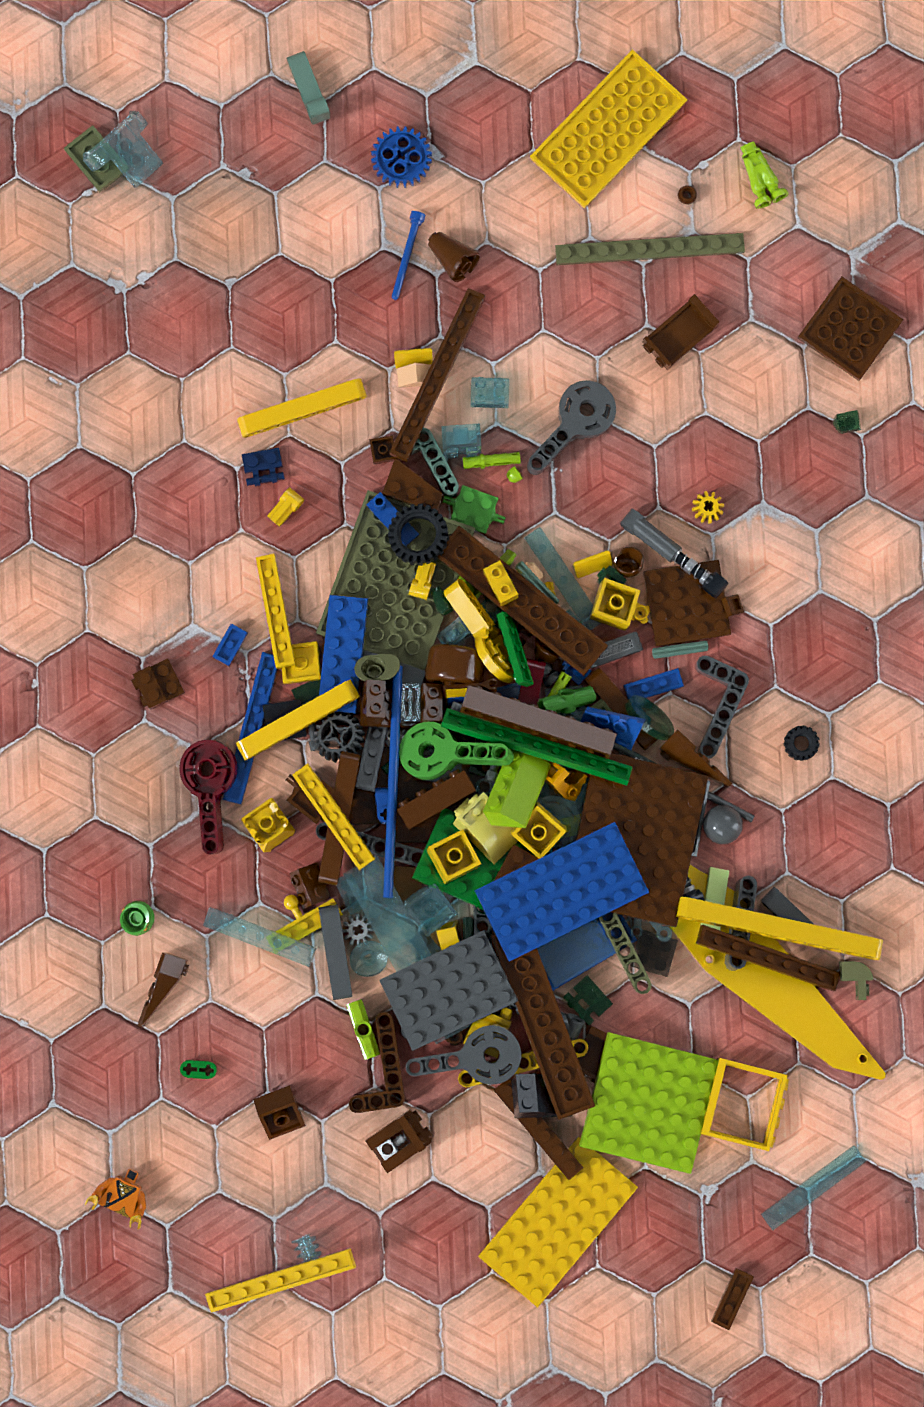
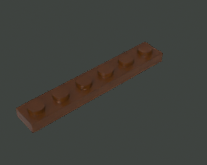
(543, 1135)

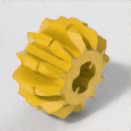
(708, 514)

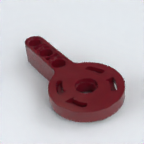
(210, 787)

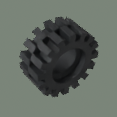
(793, 751)

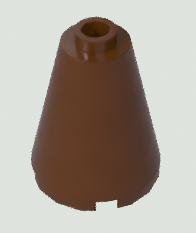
(453, 255)

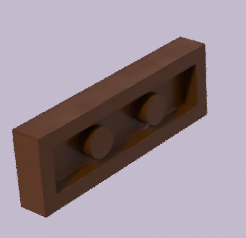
(732, 1298)

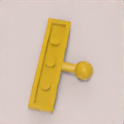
(305, 923)

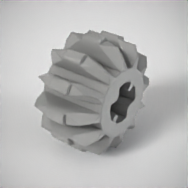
(356, 923)

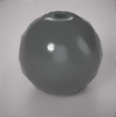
(722, 824)

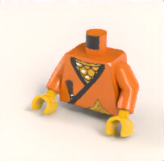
(121, 1197)

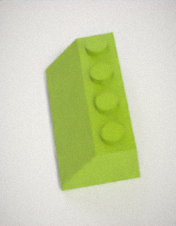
(516, 791)

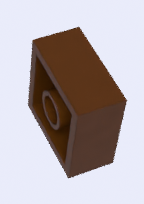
(380, 449)

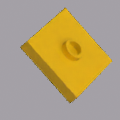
(307, 664)

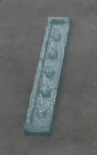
(561, 577)
(259, 936)
(813, 1187)

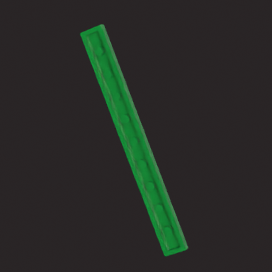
(537, 746)

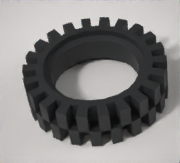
(403, 518)

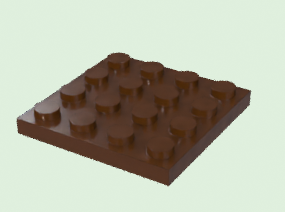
(850, 328)
(682, 608)

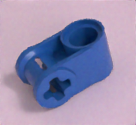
(381, 796)

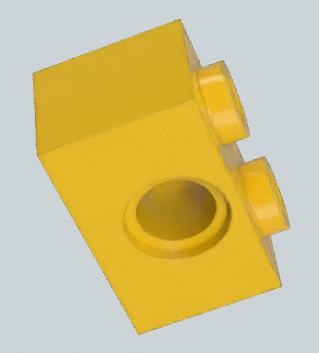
(500, 583)

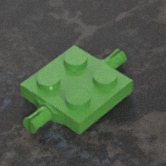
(474, 509)

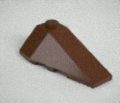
(167, 975)

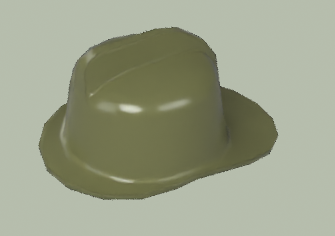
(377, 667)

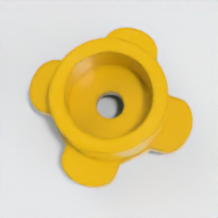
(642, 618)

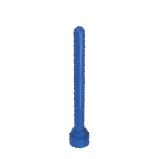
(417, 219)

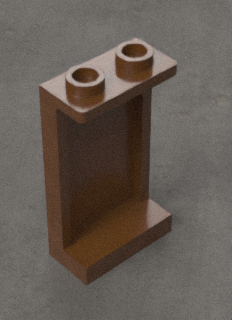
(680, 332)

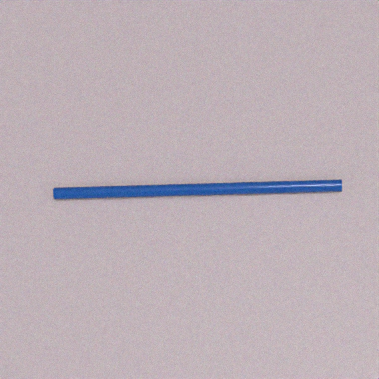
(392, 784)

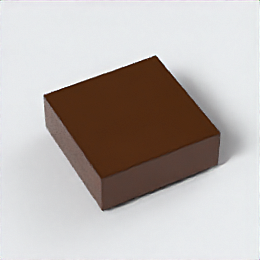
(732, 605)

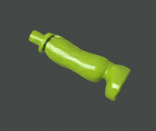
(761, 177)

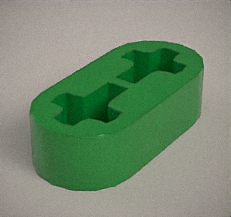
(198, 1064)

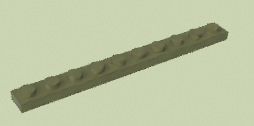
(649, 249)

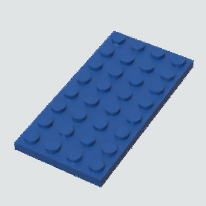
(561, 891)

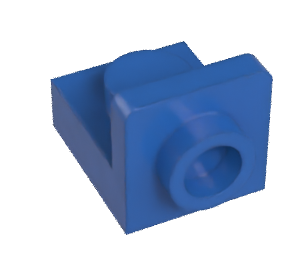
(576, 676)

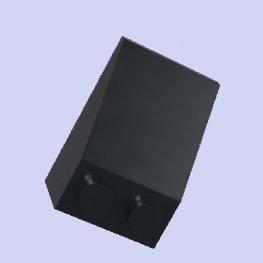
(531, 1097)

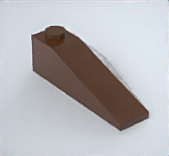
(682, 752)

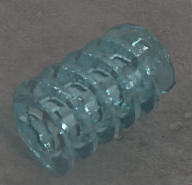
(307, 1248)

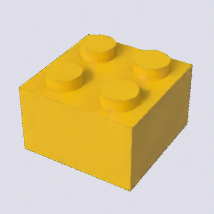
(614, 604)
(541, 831)
(453, 857)

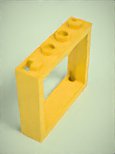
(773, 1121)

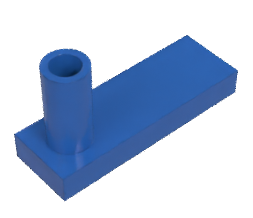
(385, 512)

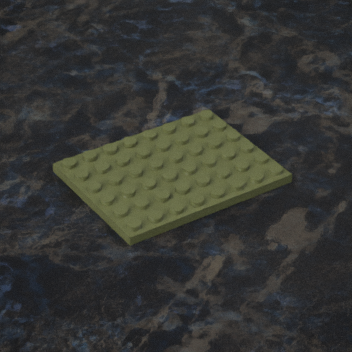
(372, 571)

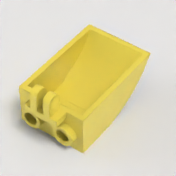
(489, 839)

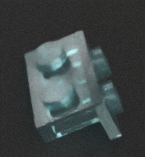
(489, 392)

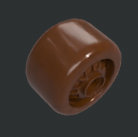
(453, 665)

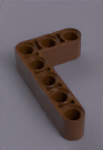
(387, 1069)

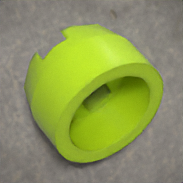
(514, 475)

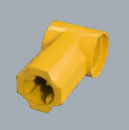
(288, 503)
(422, 584)

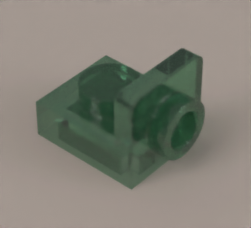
(612, 574)

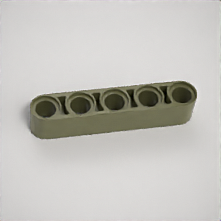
(631, 957)

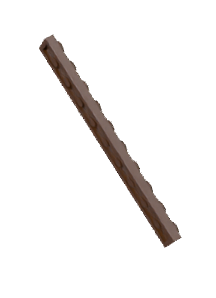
(437, 375)

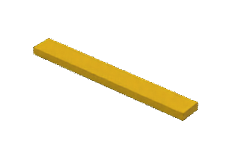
(280, 1280)

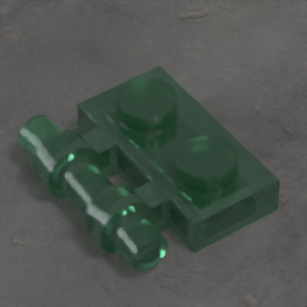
(592, 996)

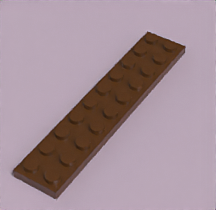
(531, 608)
(547, 1032)

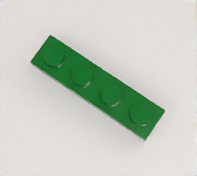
(515, 650)

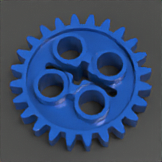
(412, 169)

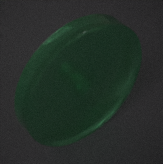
(656, 723)

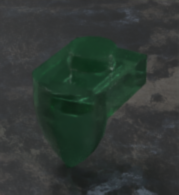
(847, 422)

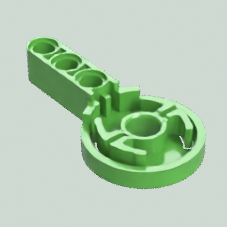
(446, 751)

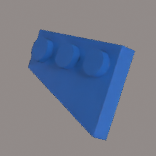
(623, 725)

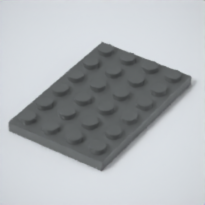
(448, 990)

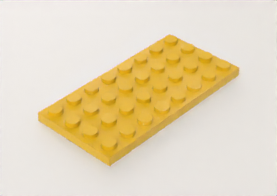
(608, 128)
(557, 1224)

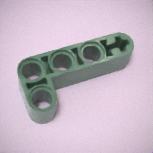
(308, 88)
(439, 461)

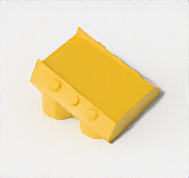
(268, 825)

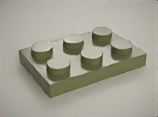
(104, 175)

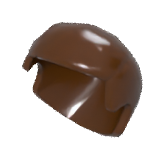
(628, 562)

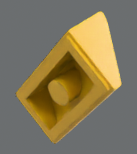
(412, 356)
(592, 564)

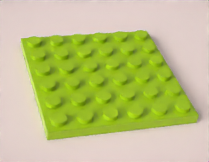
(649, 1103)

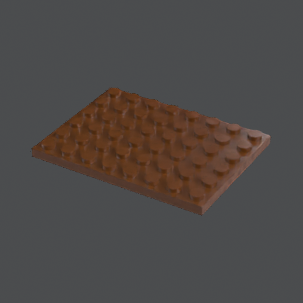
(658, 824)

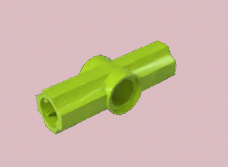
(367, 1042)

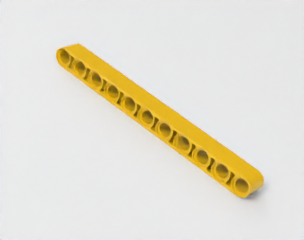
(779, 928)

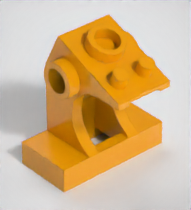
(565, 787)

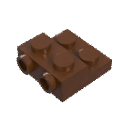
(157, 684)

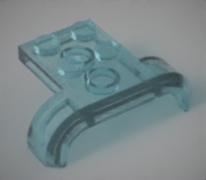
(126, 150)

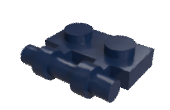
(261, 461)

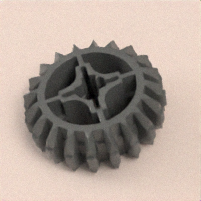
(352, 732)

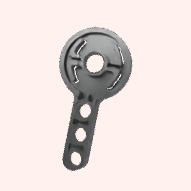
(574, 422)
(473, 1057)

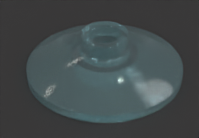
(371, 965)

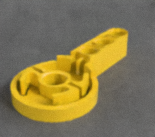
(487, 641)

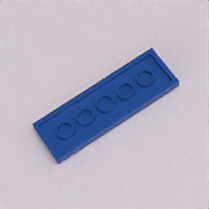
(343, 644)

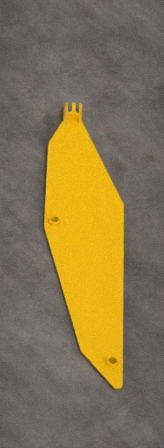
(782, 999)

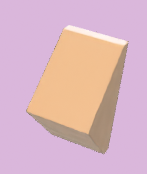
(412, 375)

